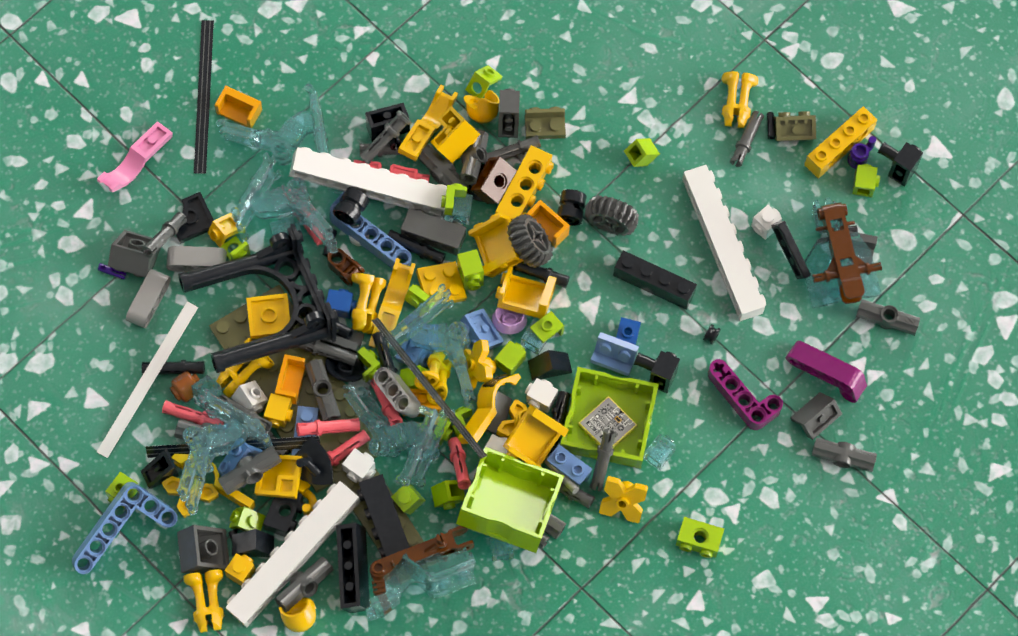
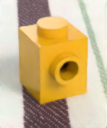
(278, 410)
(240, 569)

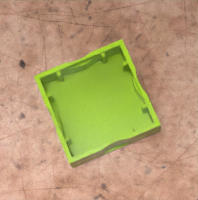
(630, 394)
(510, 500)

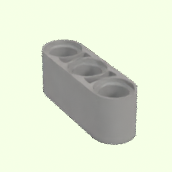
(193, 258)
(148, 298)
(397, 392)

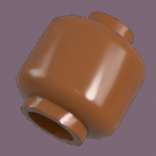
(182, 386)

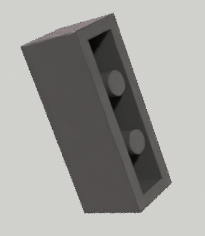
(508, 113)
(434, 231)

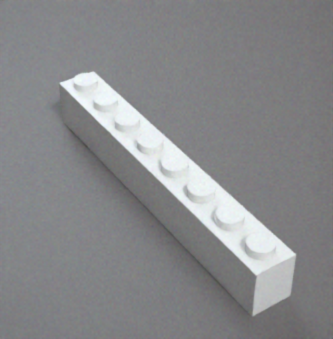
(373, 182)
(723, 242)
(292, 554)

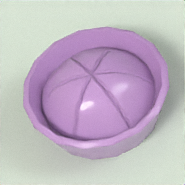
(508, 321)

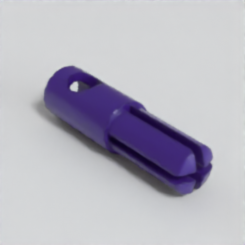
(109, 270)

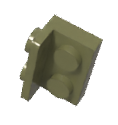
(545, 123)
(795, 127)

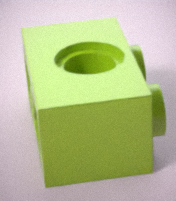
(470, 270)
(692, 528)

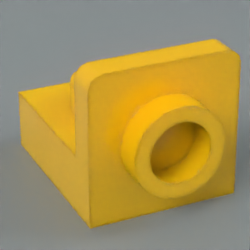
(222, 229)

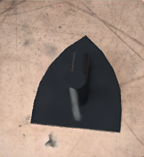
(315, 463)

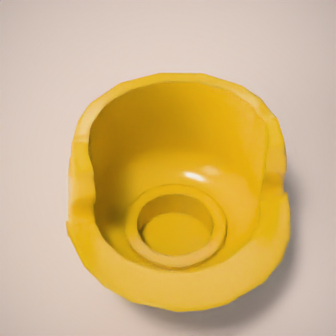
(482, 109)
(300, 616)

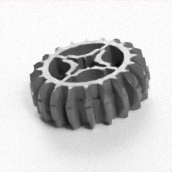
(611, 215)
(529, 240)

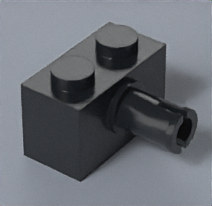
(378, 118)
(904, 161)
(662, 369)

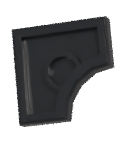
(198, 218)

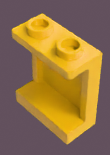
(495, 245)
(525, 295)
(534, 437)

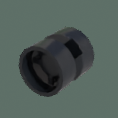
(351, 205)
(572, 206)

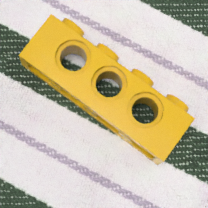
(840, 142)
(533, 159)

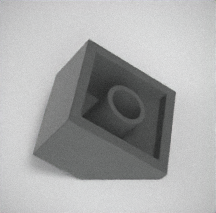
(128, 256)
(202, 549)

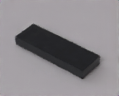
(790, 250)

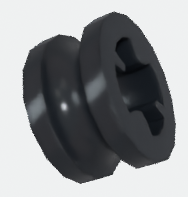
(712, 334)

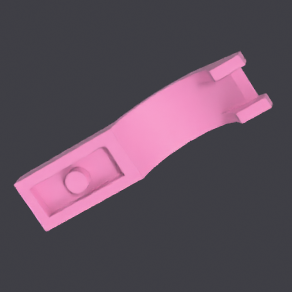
(136, 158)

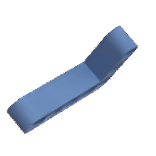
(375, 245)
(118, 522)

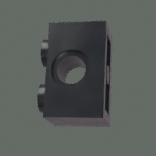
(279, 524)

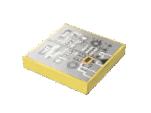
(607, 416)

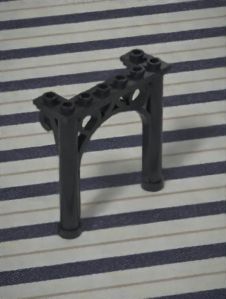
(284, 250)

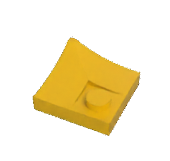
(281, 479)

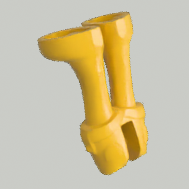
(731, 108)
(362, 314)
(437, 375)
(239, 379)
(195, 581)

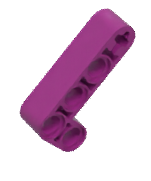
(829, 369)
(741, 392)

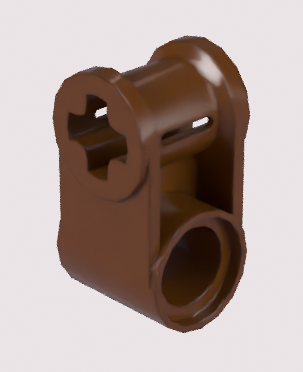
(344, 268)

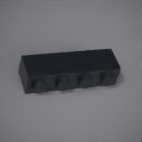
(654, 279)
(383, 515)
(353, 567)

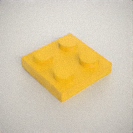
(446, 273)
(267, 314)

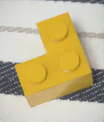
(455, 136)

